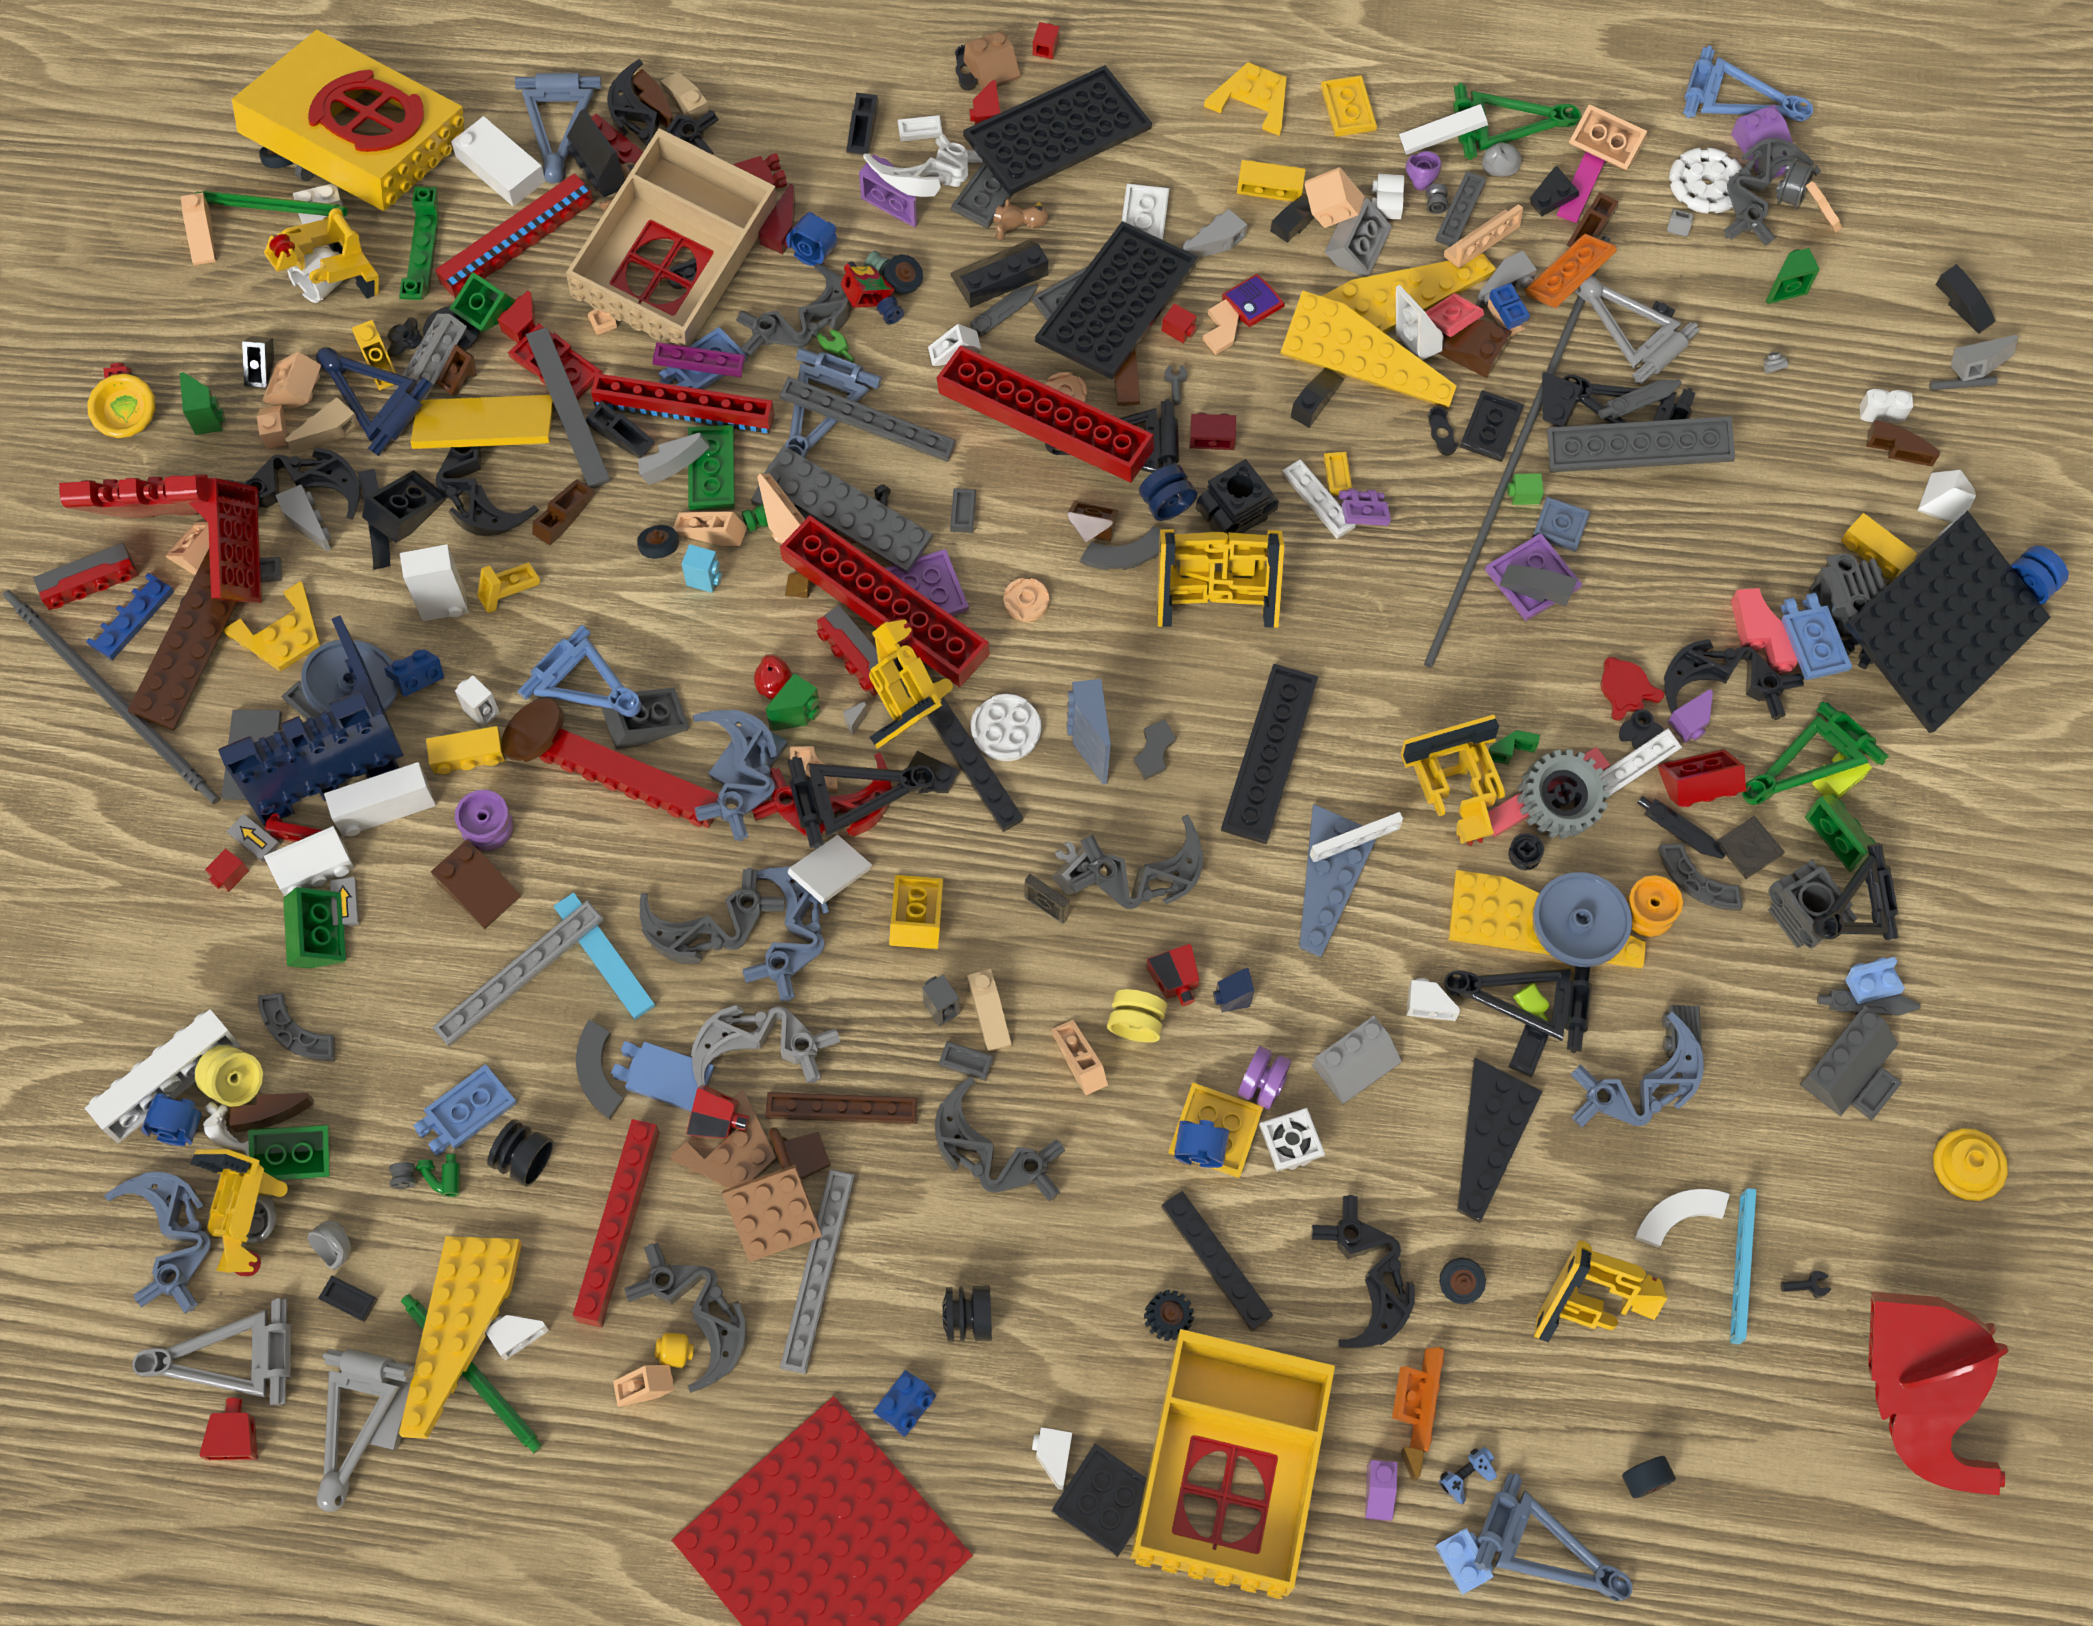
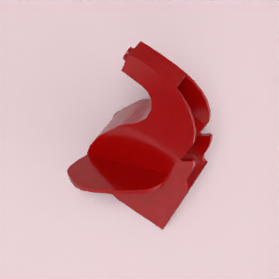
(1930, 1379)

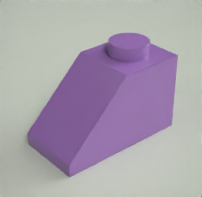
(1692, 717)
(1380, 1490)

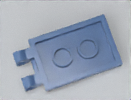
(715, 340)
(1814, 638)
(660, 1074)
(465, 1110)

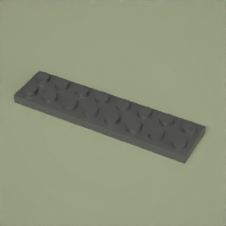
(1641, 444)
(849, 510)

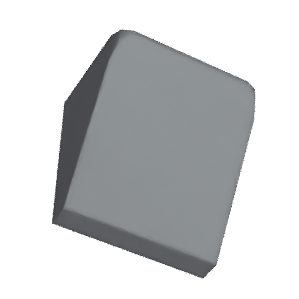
(1680, 222)
(854, 716)

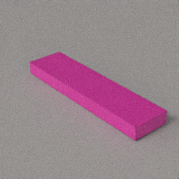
(1584, 181)

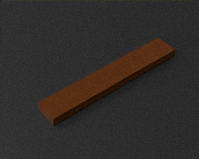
(841, 1108)

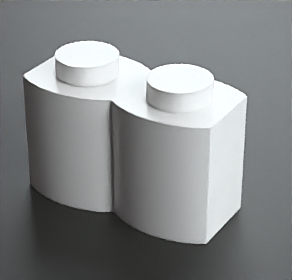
(1389, 195)
(1886, 405)

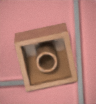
(991, 59)

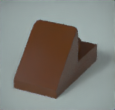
(455, 370)

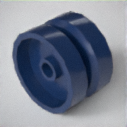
(1168, 492)

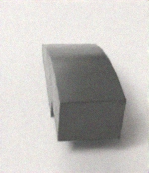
(1539, 583)

